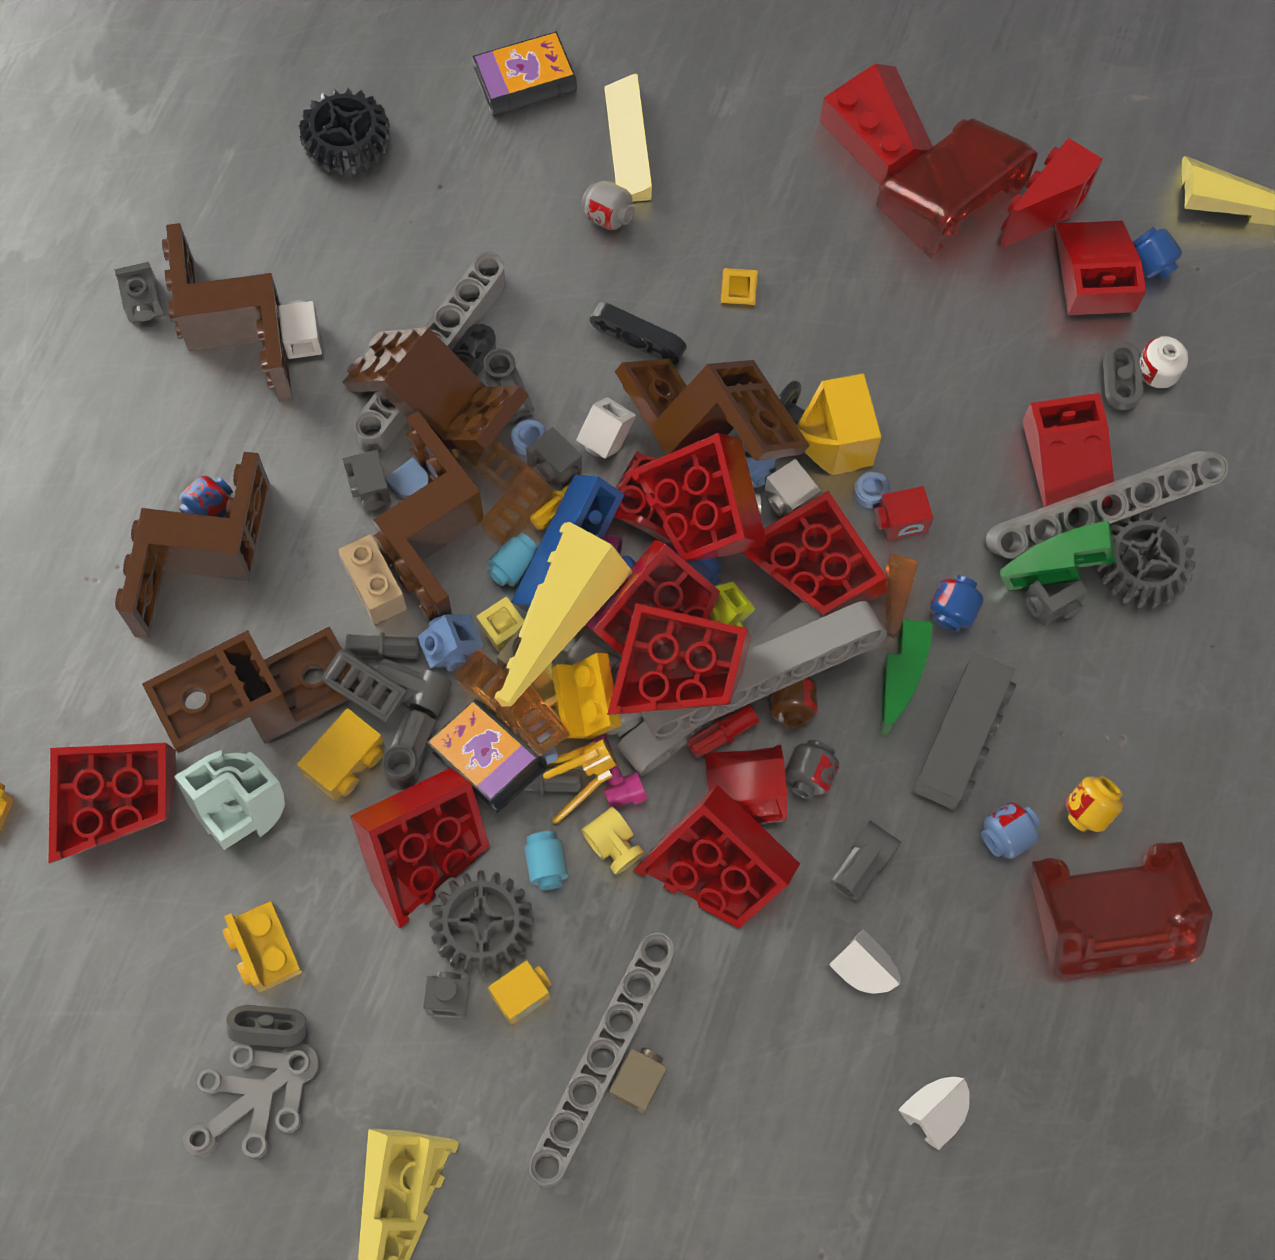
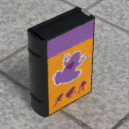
(524, 73)
(487, 755)

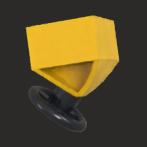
(837, 423)

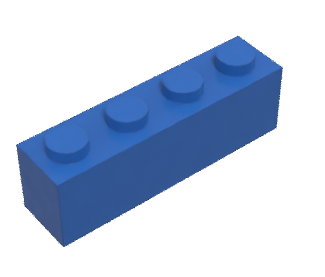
(587, 504)

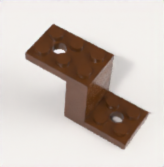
(225, 311)
(424, 375)
(714, 402)
(428, 518)
(192, 545)
(245, 686)

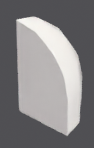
(866, 965)
(938, 1109)

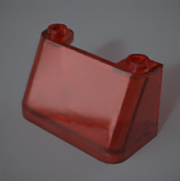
(954, 181)
(1123, 915)

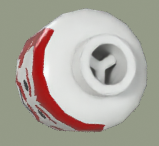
(1163, 362)

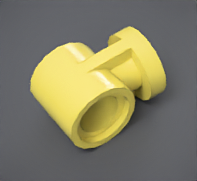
(610, 836)

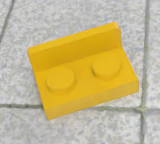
(585, 696)
(262, 947)

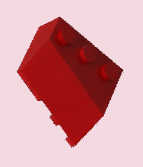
(876, 121)
(704, 498)
(820, 557)
(657, 581)
(677, 662)
(107, 793)
(420, 840)
(721, 860)

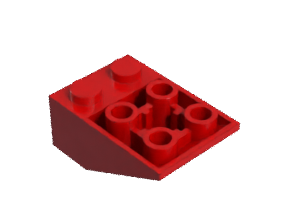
(1053, 193)
(1099, 268)
(1069, 447)

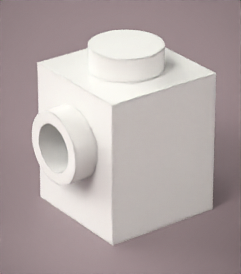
(300, 329)
(605, 428)
(790, 488)

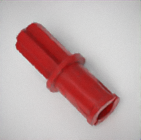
(722, 731)

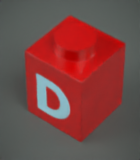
(904, 513)

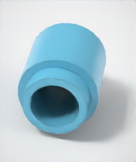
(512, 560)
(545, 860)

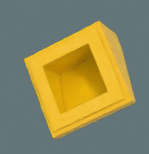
(739, 286)

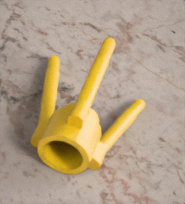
(594, 759)

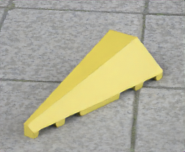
(1224, 192)

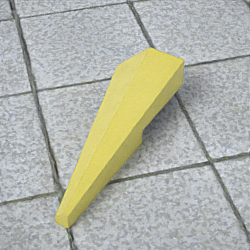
(577, 585)
(397, 1188)

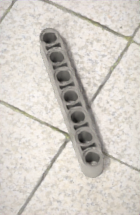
(451, 311)
(1123, 501)
(783, 664)
(647, 753)
(598, 1078)

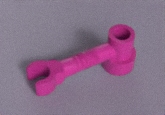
(622, 789)

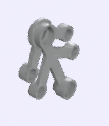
(257, 1096)

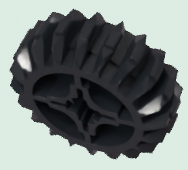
(345, 122)

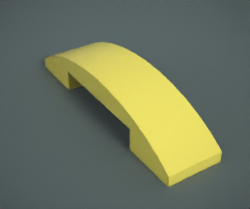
(500, 625)

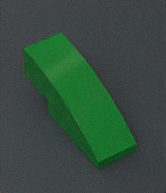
(1061, 557)
(903, 671)

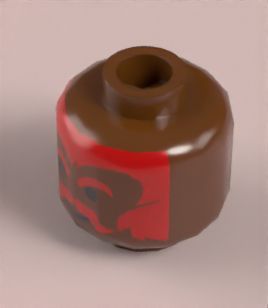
(795, 703)

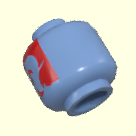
(1010, 830)

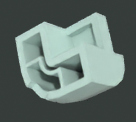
(232, 795)

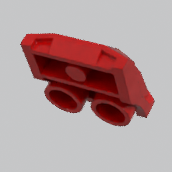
(638, 514)
(752, 780)

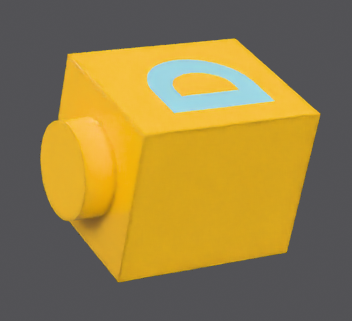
(520, 991)

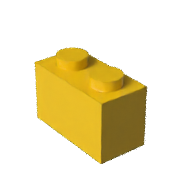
(342, 755)

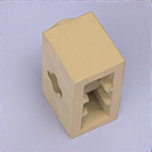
(372, 579)

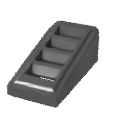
(337, 667)

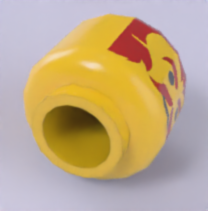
(1094, 804)

